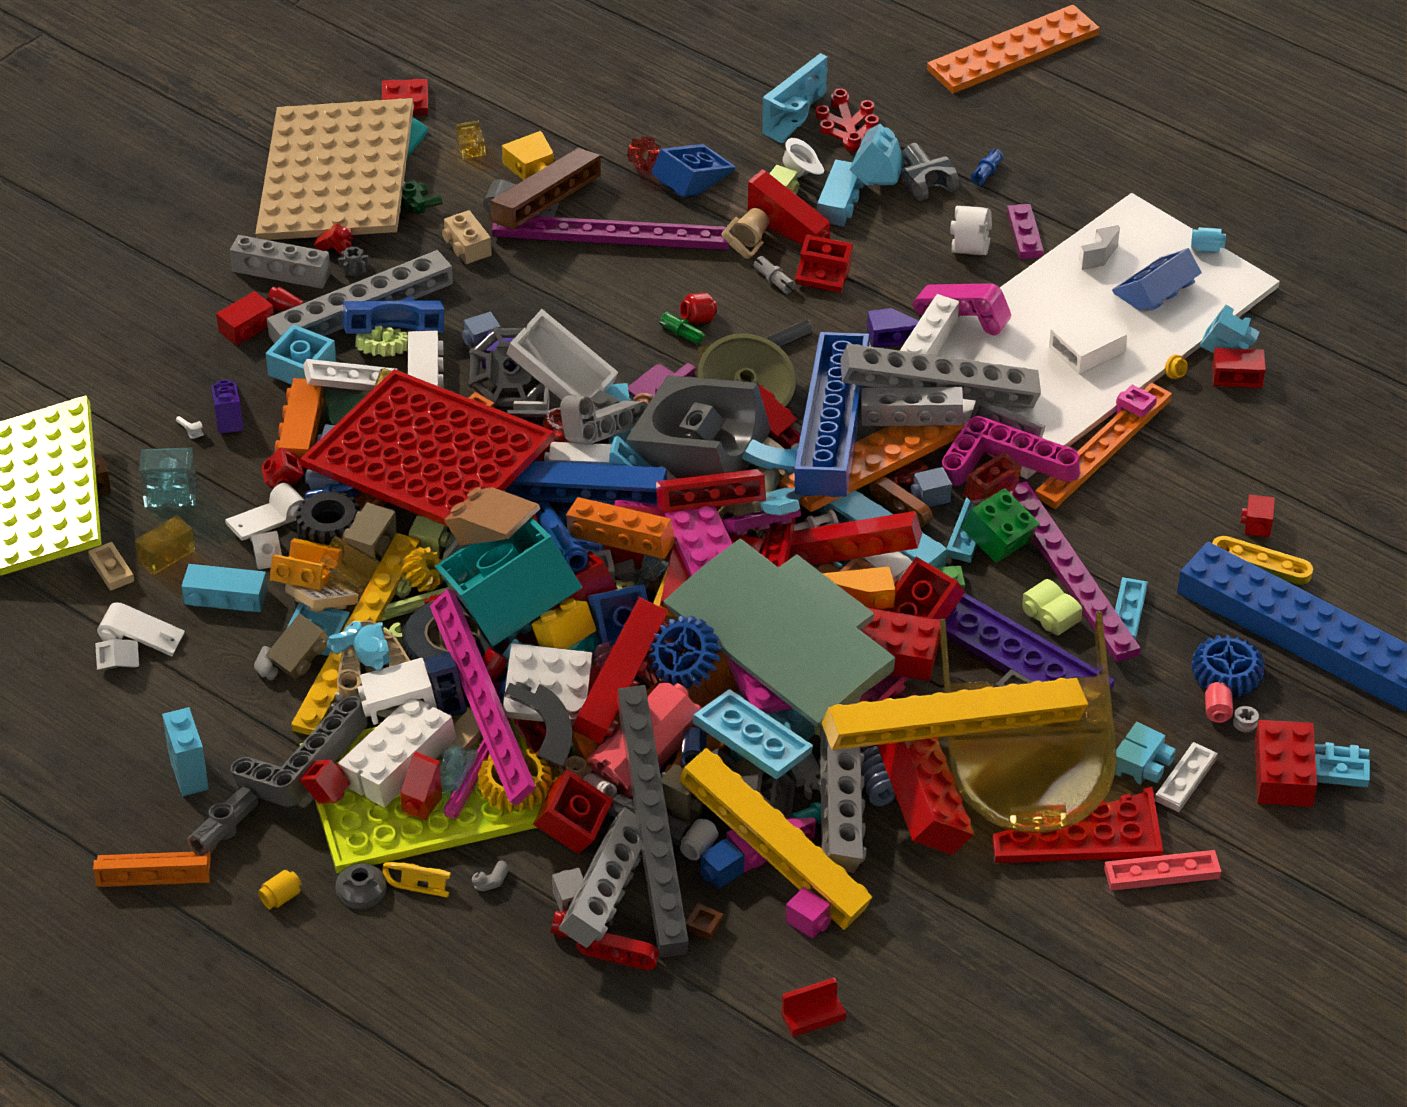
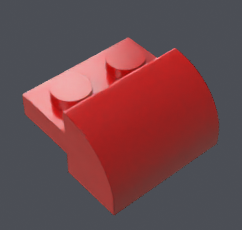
(824, 263)

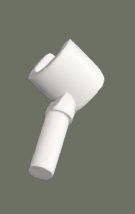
(193, 430)

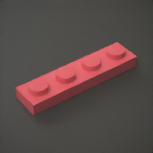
(1162, 870)

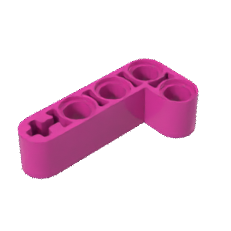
(977, 300)

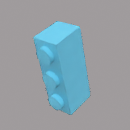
(839, 194)
(224, 588)

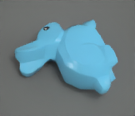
(367, 641)

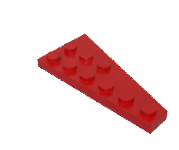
(1112, 831)

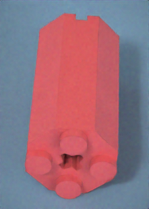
(670, 716)

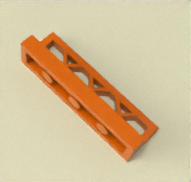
(151, 869)

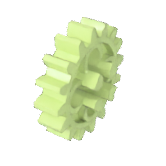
(382, 341)

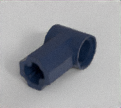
(693, 744)

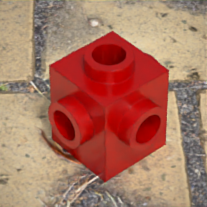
(282, 468)

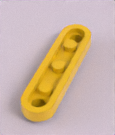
(1279, 564)

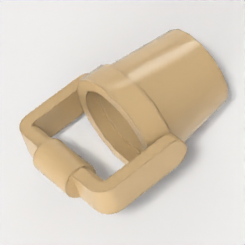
(747, 232)

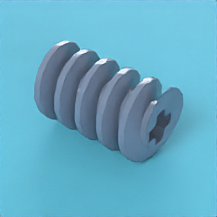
(876, 777)

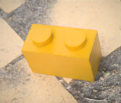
(564, 625)

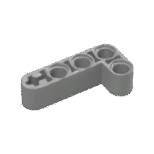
(589, 426)

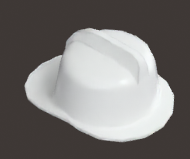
(801, 158)

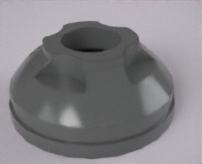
(364, 893)

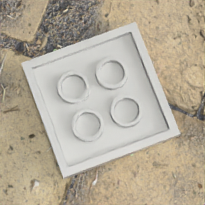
(557, 669)

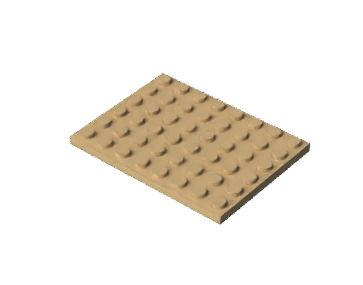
(335, 168)

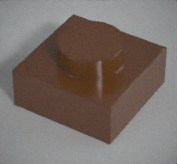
(704, 922)

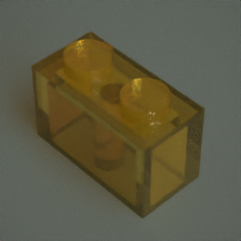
(165, 545)

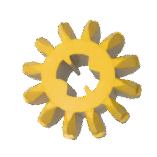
(421, 569)

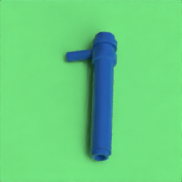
(569, 546)

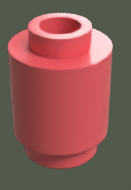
(1218, 702)

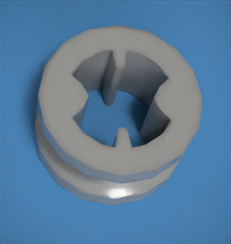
(1242, 724)

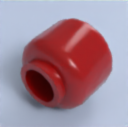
(698, 308)

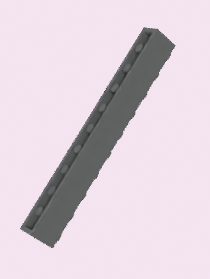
(652, 822)

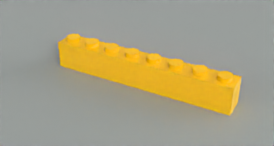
(774, 836)

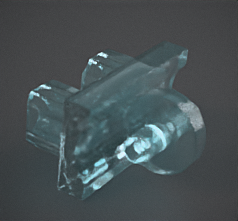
(455, 767)

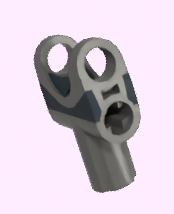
(926, 173)

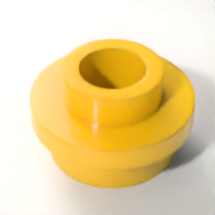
(1176, 366)

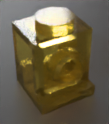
(470, 139)

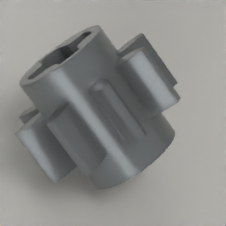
(353, 261)

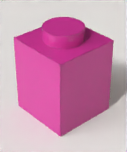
(808, 913)

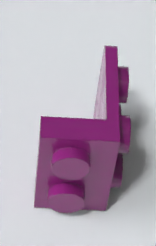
(653, 379)

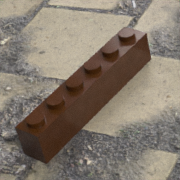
(545, 188)

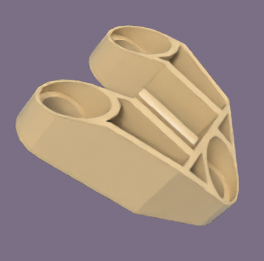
(350, 668)

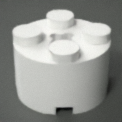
(971, 230)

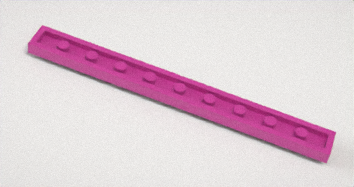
(482, 698)

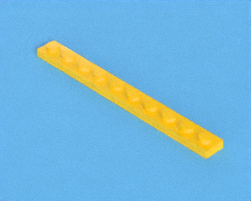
(370, 607)

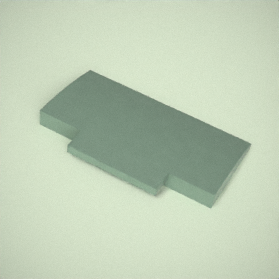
(786, 628)

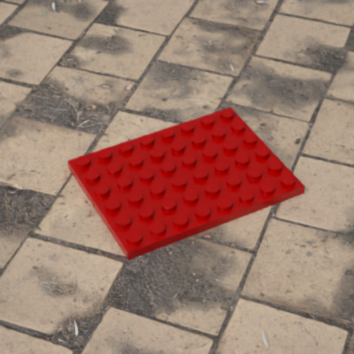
(425, 446)

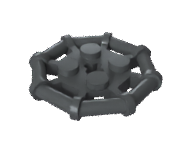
(496, 372)

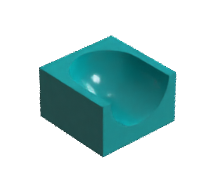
(509, 580)

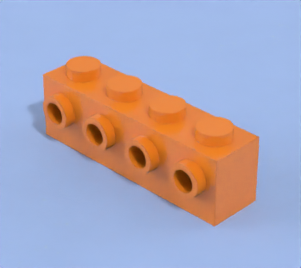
(300, 417)
(621, 527)

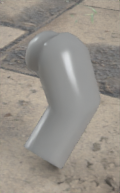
(264, 666)
(487, 882)

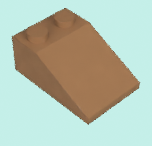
(489, 516)

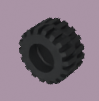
(325, 516)

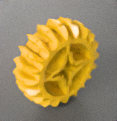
(494, 792)

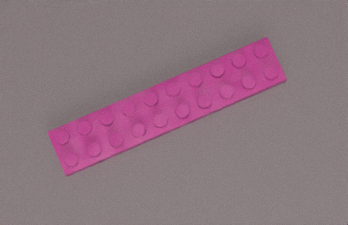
(699, 539)

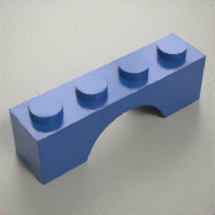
(414, 315)

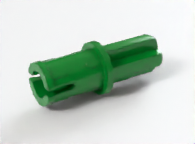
(681, 328)

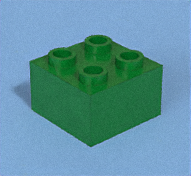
(1000, 525)

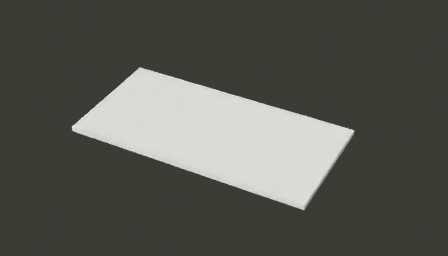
(1059, 290)

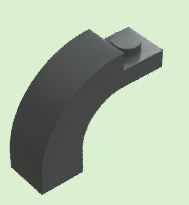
(555, 716)

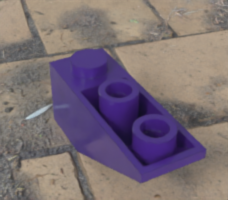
(227, 406)

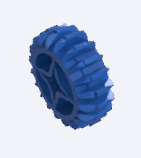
(685, 633)
(1230, 663)

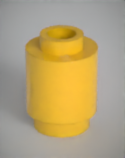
(279, 889)

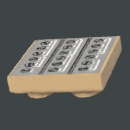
(331, 595)

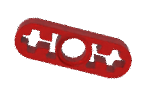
(632, 953)

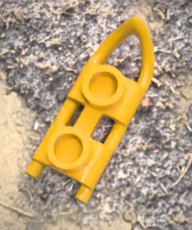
(412, 873)

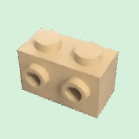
(467, 237)

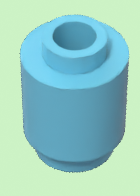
(1208, 239)

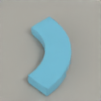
(770, 457)
(781, 502)

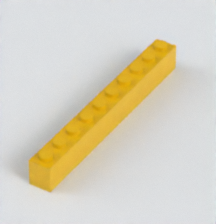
(953, 713)

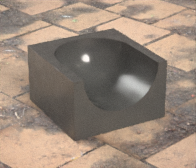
(664, 443)

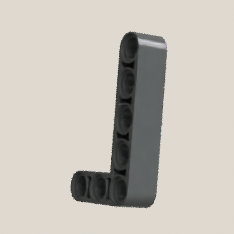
(326, 742)

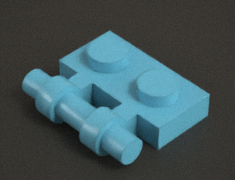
(1342, 765)

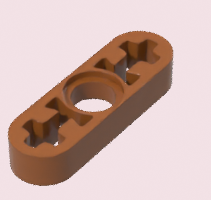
(892, 495)

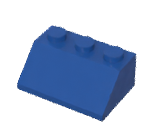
(1159, 280)

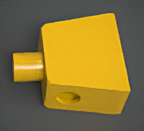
(527, 155)

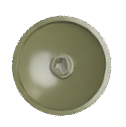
(750, 360)

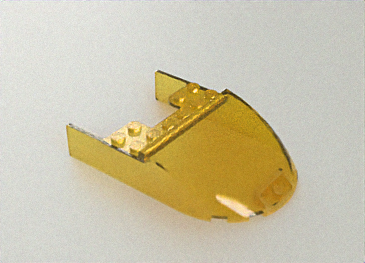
(1038, 773)

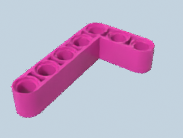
(990, 437)

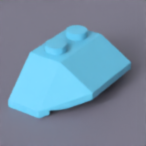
(878, 158)

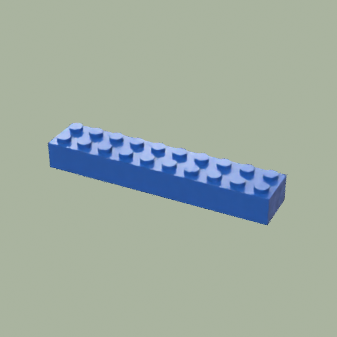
(829, 421)
(1298, 622)

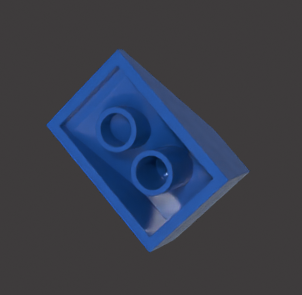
(690, 168)

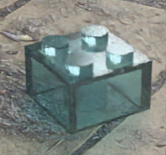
(168, 477)

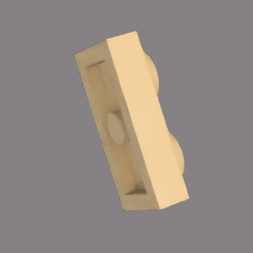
(111, 566)

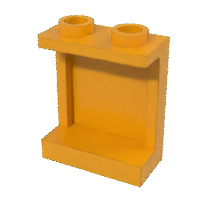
(301, 565)

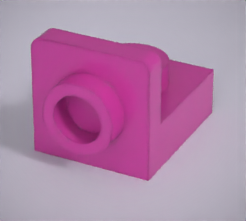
(1135, 401)

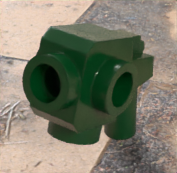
(414, 197)

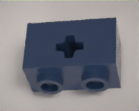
(445, 684)

